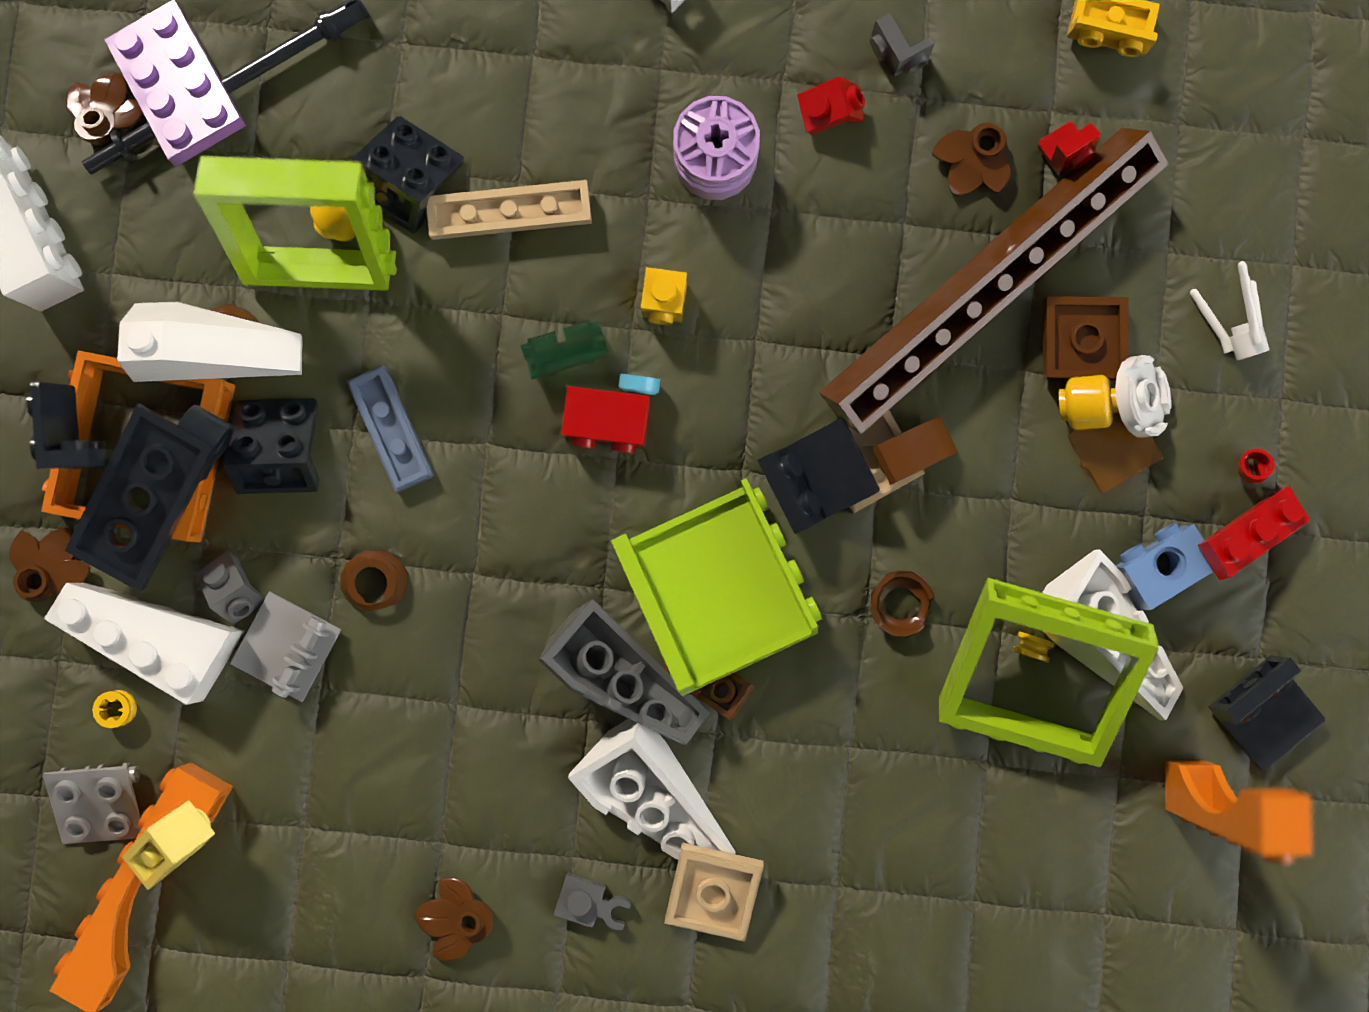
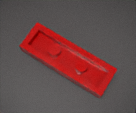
(1254, 533)

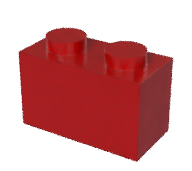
(605, 418)

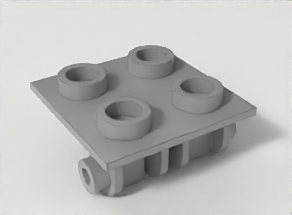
(285, 647)
(94, 803)

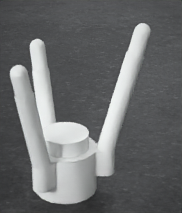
(1247, 338)

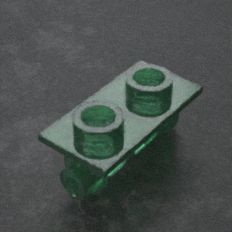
(582, 346)

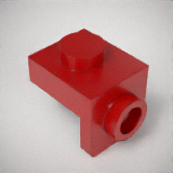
(831, 105)
(1069, 146)

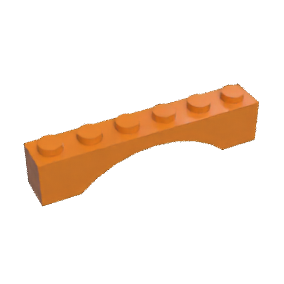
(1259, 820)
(101, 956)

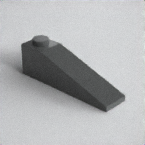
(610, 668)

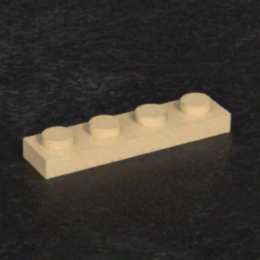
(509, 209)

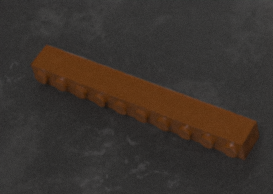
(994, 278)

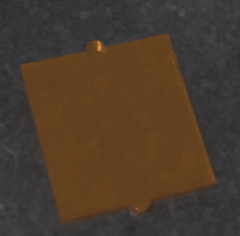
(1113, 453)

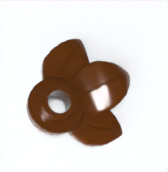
(104, 105)
(970, 162)
(47, 560)
(448, 919)

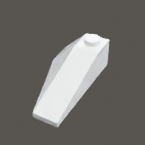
(1103, 586)

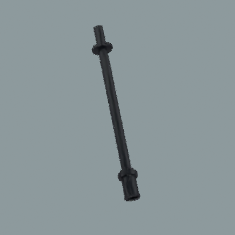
(326, 26)

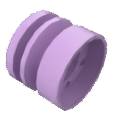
(710, 170)

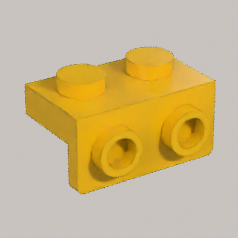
(1115, 25)

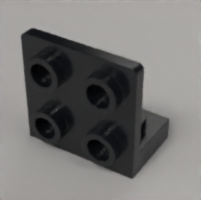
(406, 170)
(57, 431)
(272, 446)
(819, 475)
(1268, 711)

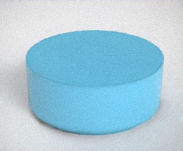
(639, 384)

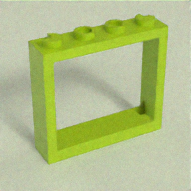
(230, 182)
(1059, 618)

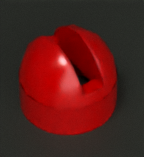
(1262, 463)

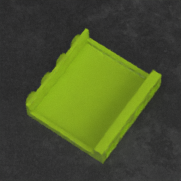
(717, 588)

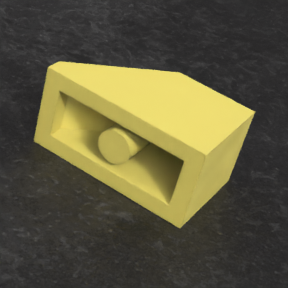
(168, 844)

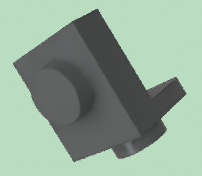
(891, 46)
(228, 588)

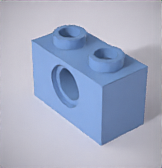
(1186, 566)

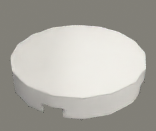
(1142, 396)

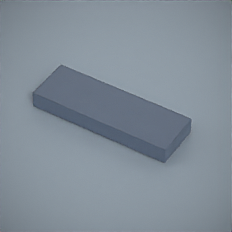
(390, 428)

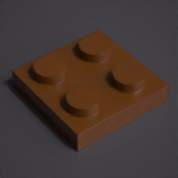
(1084, 336)

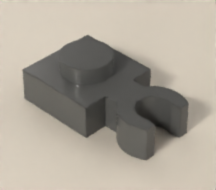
(584, 900)

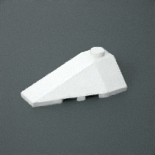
(196, 343)
(645, 786)

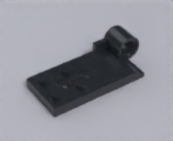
(166, 463)

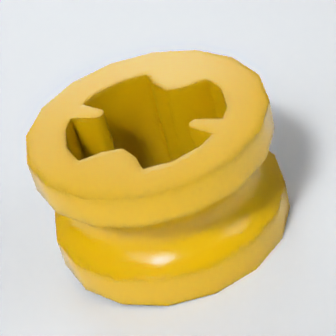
(1033, 647)
(100, 709)

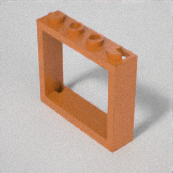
(87, 379)

